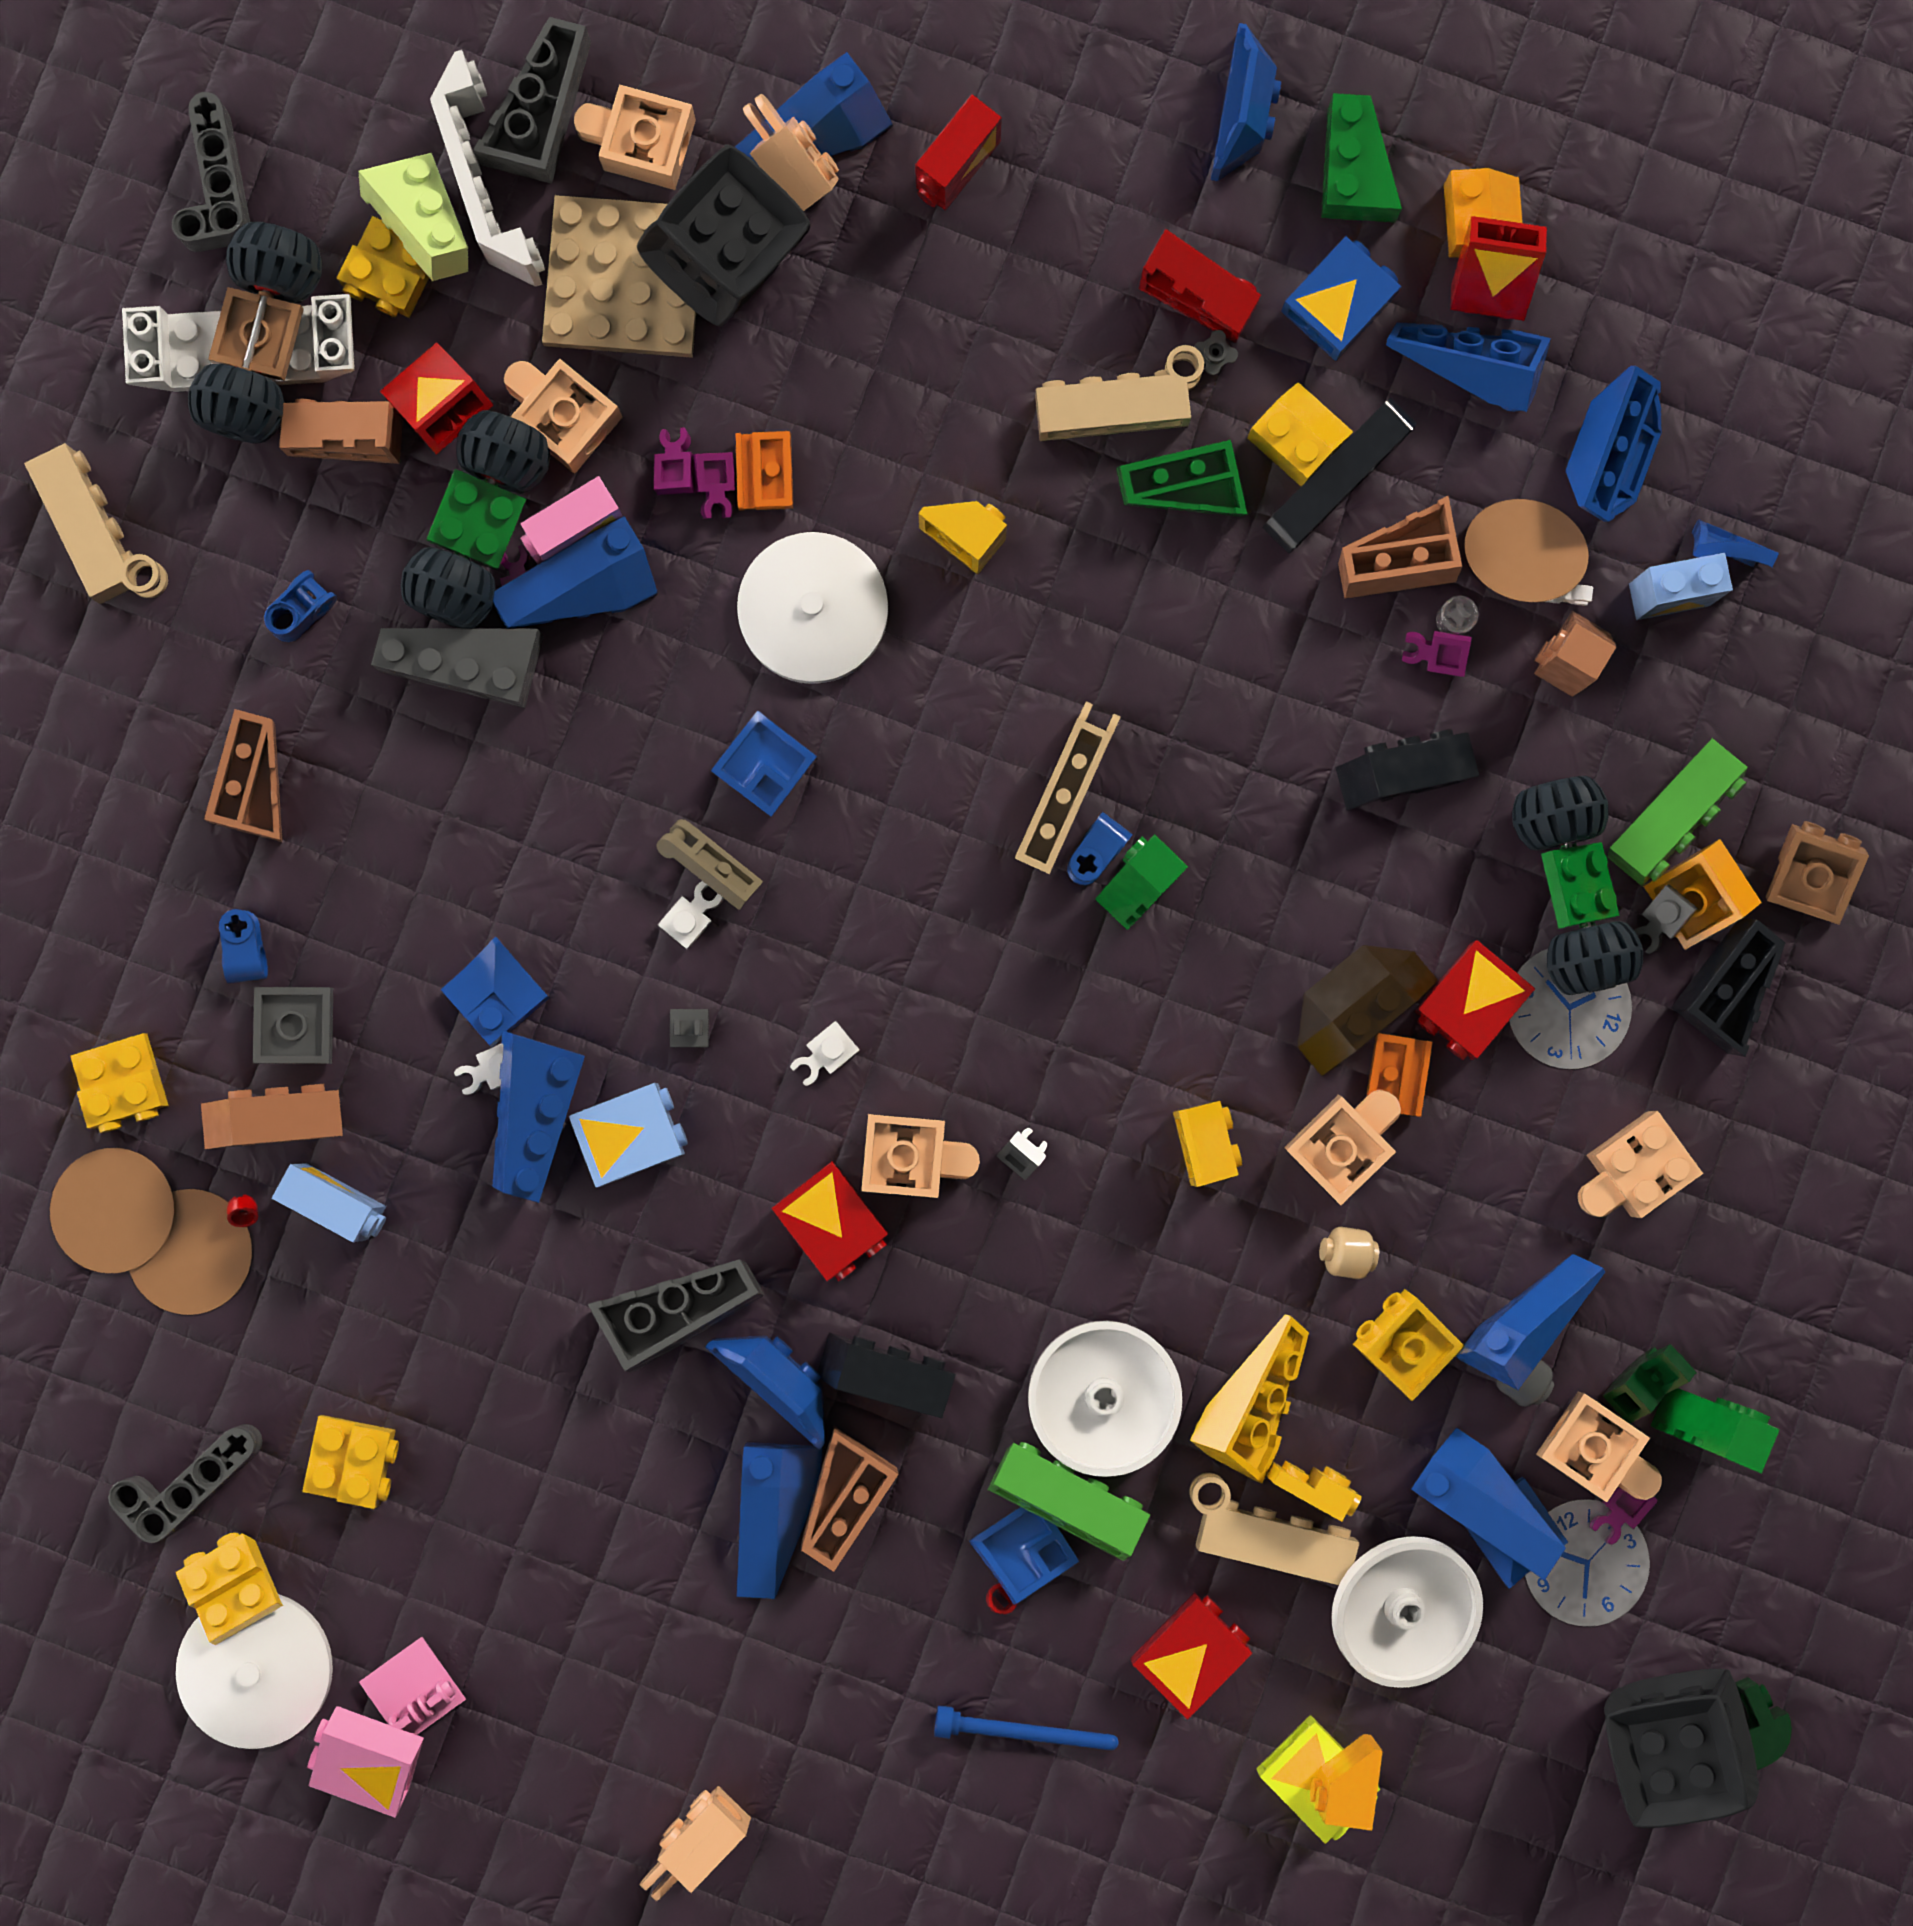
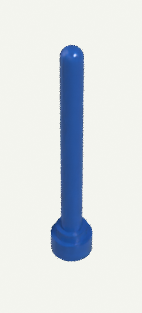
(951, 1723)

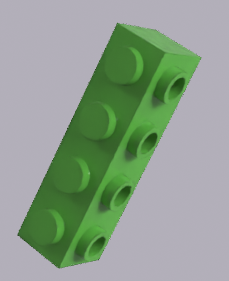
(1677, 812)
(1069, 1501)

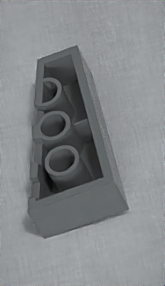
(535, 115)
(469, 661)
(665, 1315)

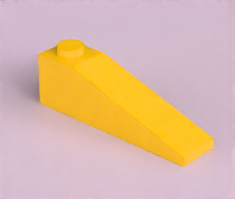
(1245, 1414)

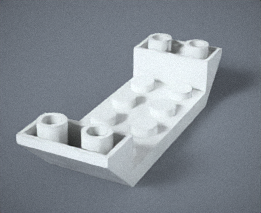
(452, 100)
(173, 348)

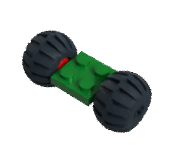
(475, 519)
(1578, 884)

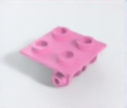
(412, 1689)

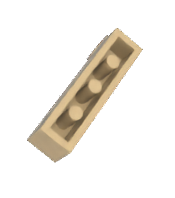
(1119, 404)
(86, 529)
(1065, 792)
(1270, 1541)

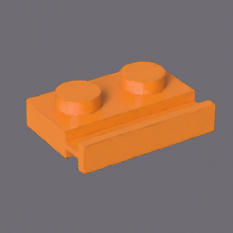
(764, 470)
(1401, 1069)

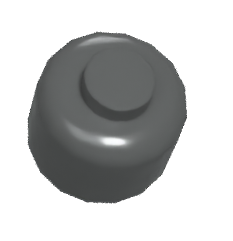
(1534, 1389)

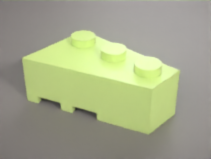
(419, 212)

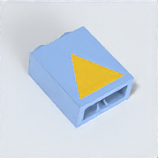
(1680, 586)
(628, 1134)
(330, 1203)

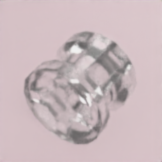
(1462, 611)

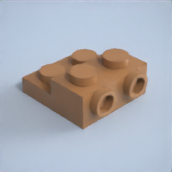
(1817, 872)

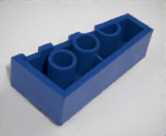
(531, 1112)

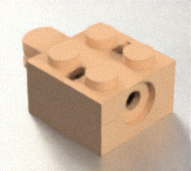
(640, 135)
(791, 155)
(561, 411)
(1344, 1141)
(913, 1156)
(1638, 1171)
(1600, 1451)
(699, 1843)

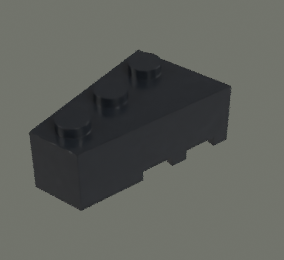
(1407, 768)
(1731, 985)
(886, 1374)

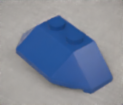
(1246, 104)
(1616, 444)
(778, 1380)

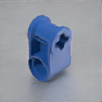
(299, 604)
(1099, 845)
(242, 954)

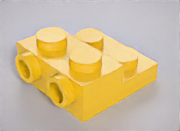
(382, 271)
(119, 1083)
(1407, 1343)
(350, 1461)
(1323, 1490)
(228, 1586)

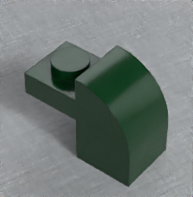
(1647, 1381)
(1768, 1727)

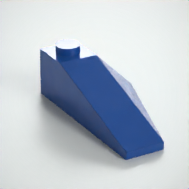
(836, 107)
(1492, 367)
(586, 578)
(1525, 1328)
(1481, 1495)
(773, 1510)

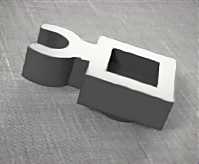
(1666, 915)

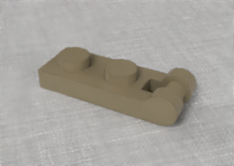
(709, 863)

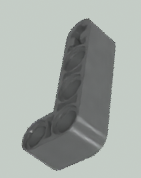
(213, 172)
(193, 1478)

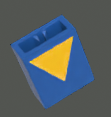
(1341, 297)

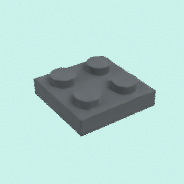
(293, 1025)

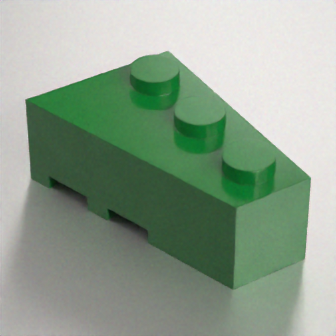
(1356, 164)
(1187, 480)
(1146, 875)

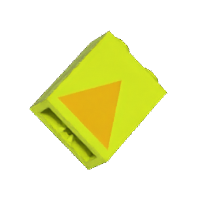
(1292, 1769)

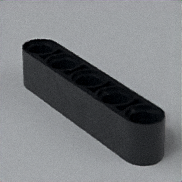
(1339, 475)

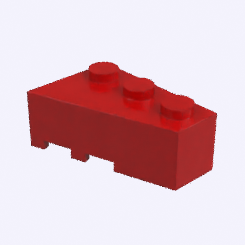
(1198, 287)

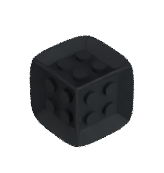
(723, 235)
(1681, 1748)

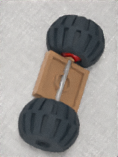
(255, 332)

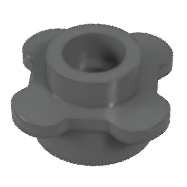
(1226, 353)

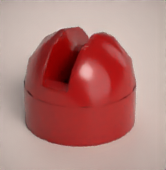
(242, 1219)
(994, 1604)

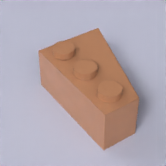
(342, 430)
(1403, 556)
(1575, 655)
(247, 779)
(272, 1117)
(845, 1498)

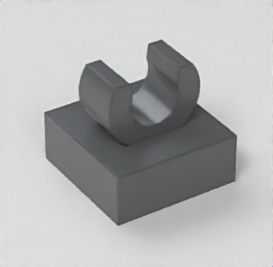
(689, 1028)
(1022, 1154)

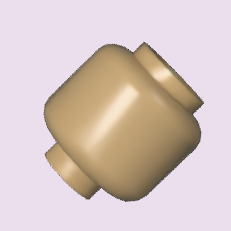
(1349, 1253)

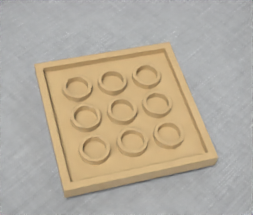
(603, 289)

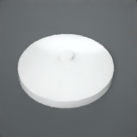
(812, 607)
(1105, 1398)
(1407, 1612)
(258, 1681)

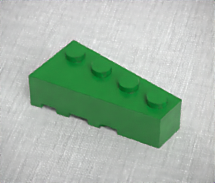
(1717, 1427)

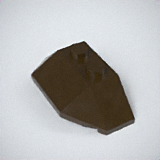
(1359, 1002)

